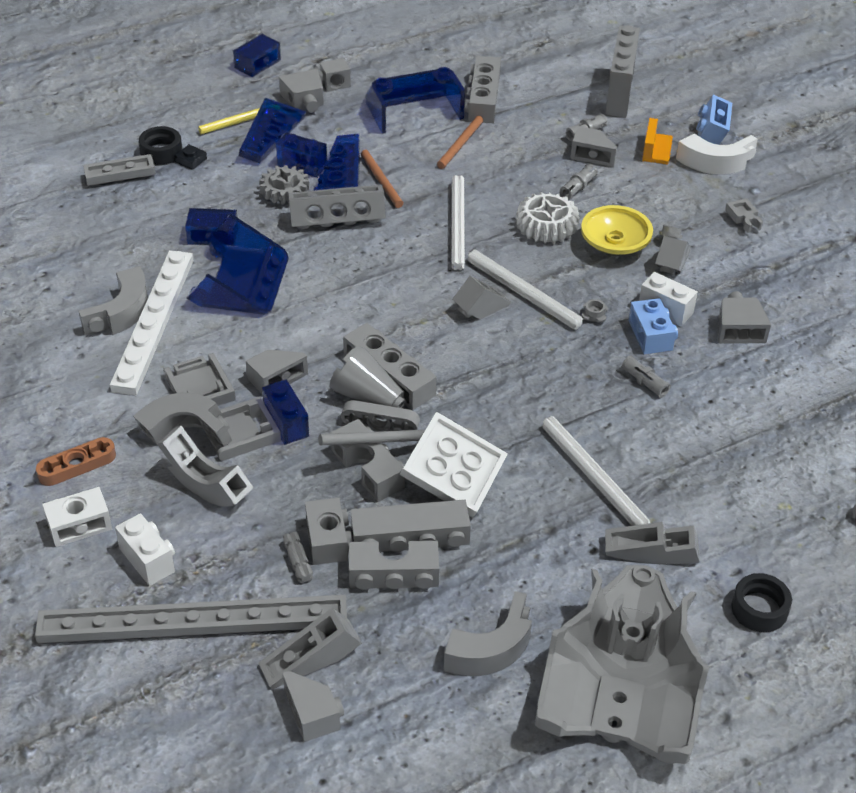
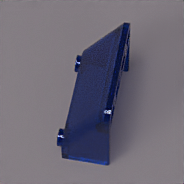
(247, 273)

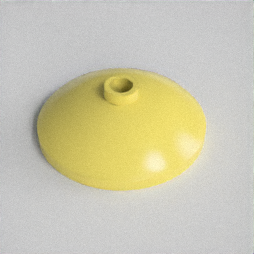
(616, 229)

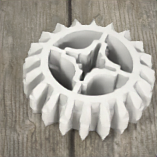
(547, 218)

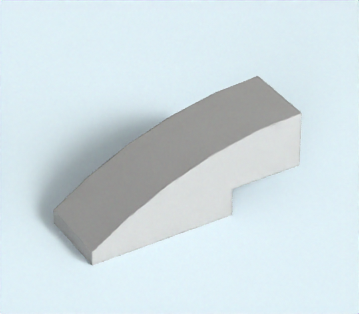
(653, 544)

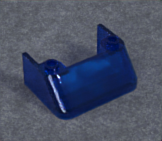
(414, 88)

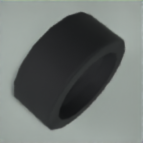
(160, 135)
(756, 619)

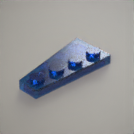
(268, 128)
(343, 166)

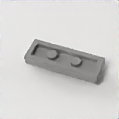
(119, 169)

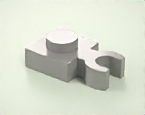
(744, 212)

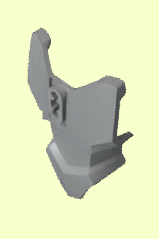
(626, 664)

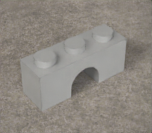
(382, 470)
(415, 570)

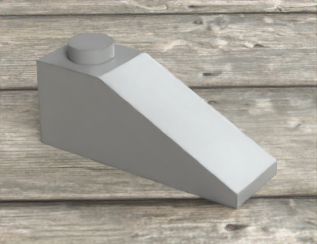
(313, 648)

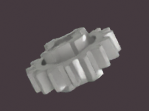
(281, 181)

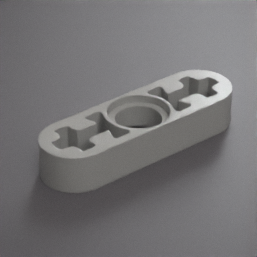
(362, 409)

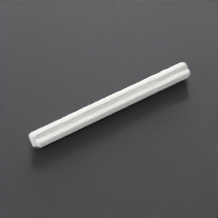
(458, 242)
(525, 289)
(594, 472)

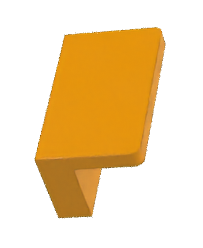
(657, 146)

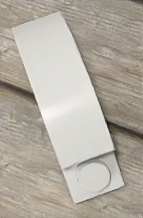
(715, 158)

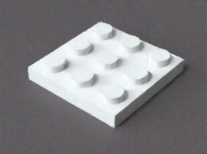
(454, 463)

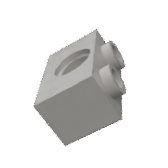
(327, 531)

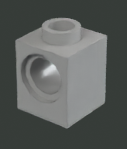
(335, 74)

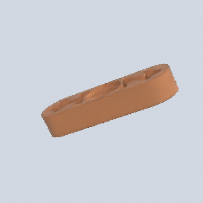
(70, 471)

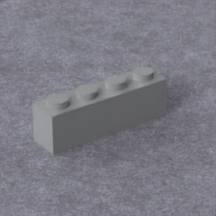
(397, 524)

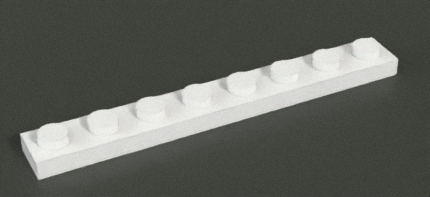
(151, 323)

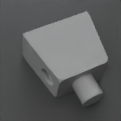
(302, 90)
(742, 320)

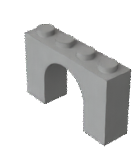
(622, 71)

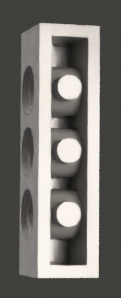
(483, 88)
(325, 199)
(407, 373)

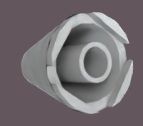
(366, 380)

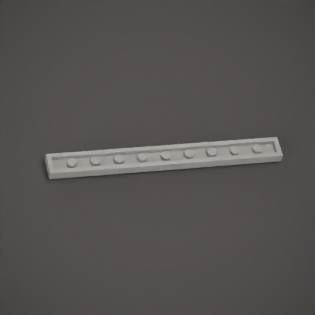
(183, 618)

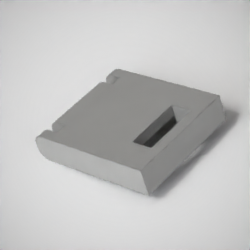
(198, 378)
(244, 431)

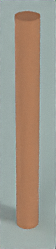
(457, 145)
(382, 179)

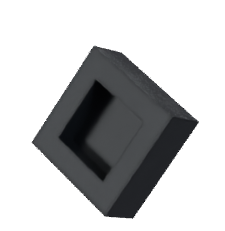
(190, 157)

